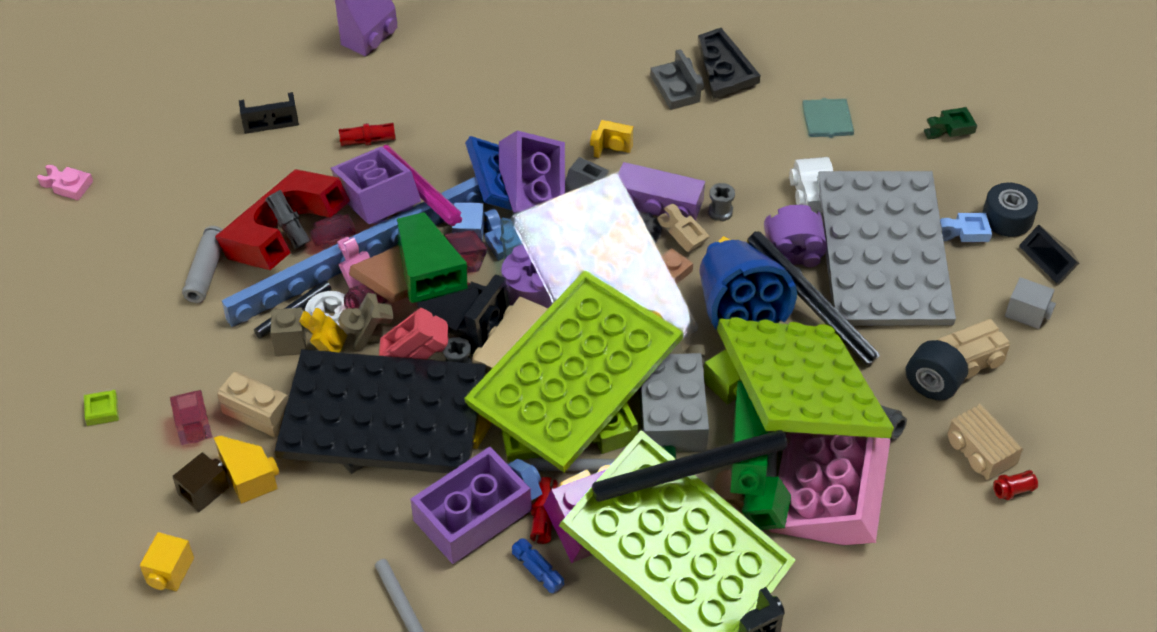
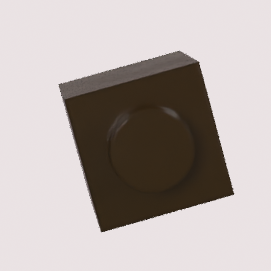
(201, 481)

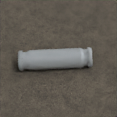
(203, 266)

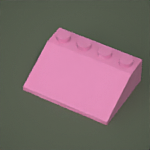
(834, 486)

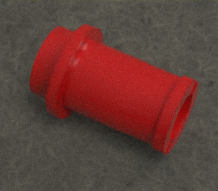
(1008, 486)

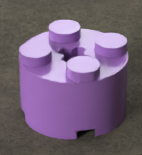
(797, 234)
(523, 279)

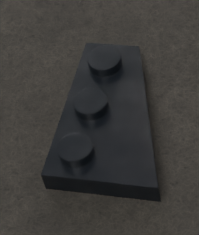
(725, 64)

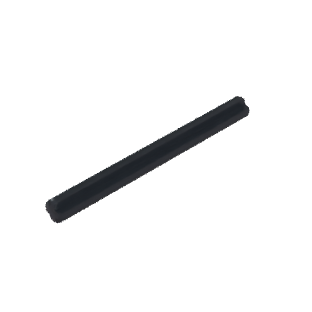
(818, 302)
(689, 465)

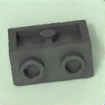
(678, 81)

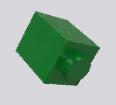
(771, 509)

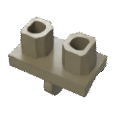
(366, 321)

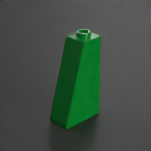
(428, 259)
(747, 475)

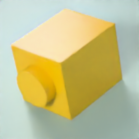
(166, 562)

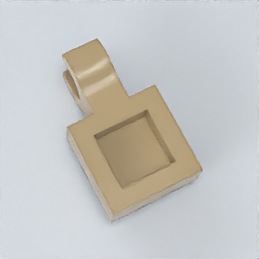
(684, 230)

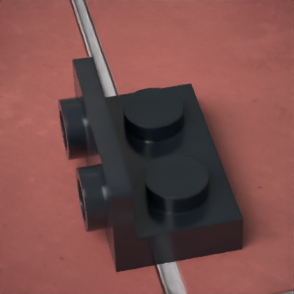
(766, 616)

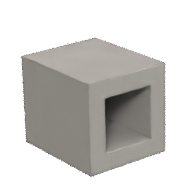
(1030, 303)

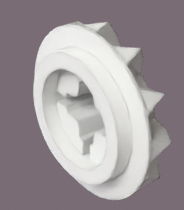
(331, 300)

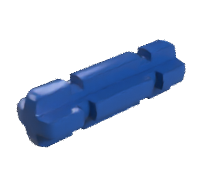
(537, 565)

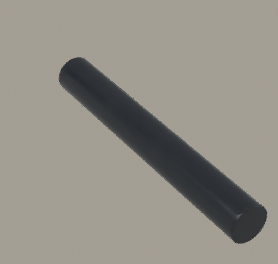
(265, 328)

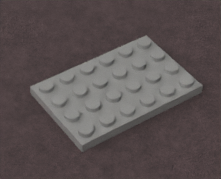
(885, 248)

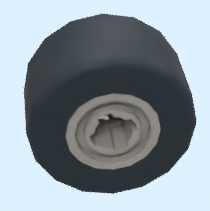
(1010, 209)
(936, 370)

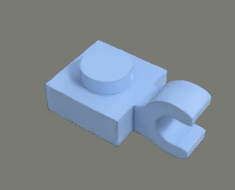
(969, 226)

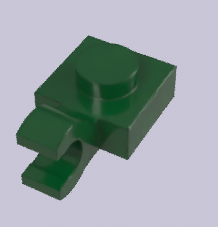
(953, 121)

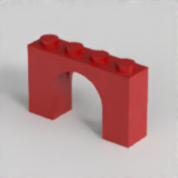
(252, 235)

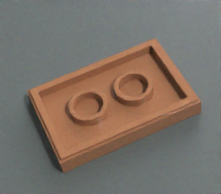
(382, 275)

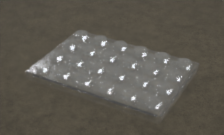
(605, 235)

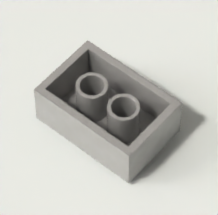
(675, 404)

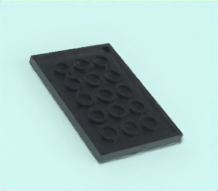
(380, 412)

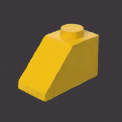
(247, 468)

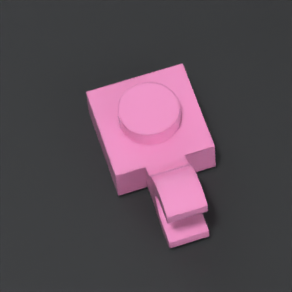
(352, 256)

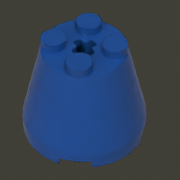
(745, 284)

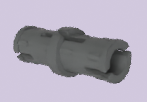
(287, 219)

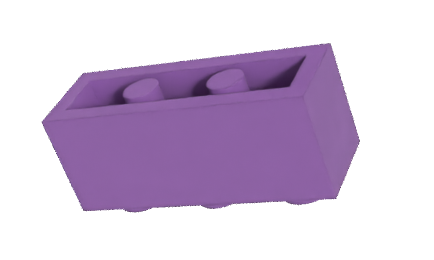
(655, 189)

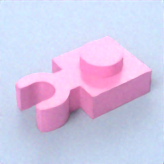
(69, 183)

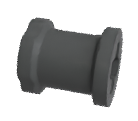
(722, 197)
(457, 350)

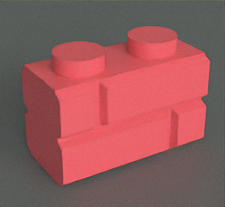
(416, 337)

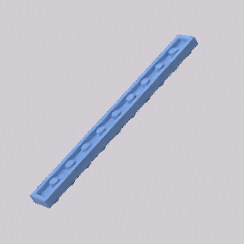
(325, 265)

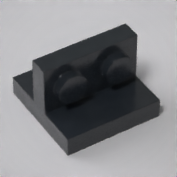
(484, 313)

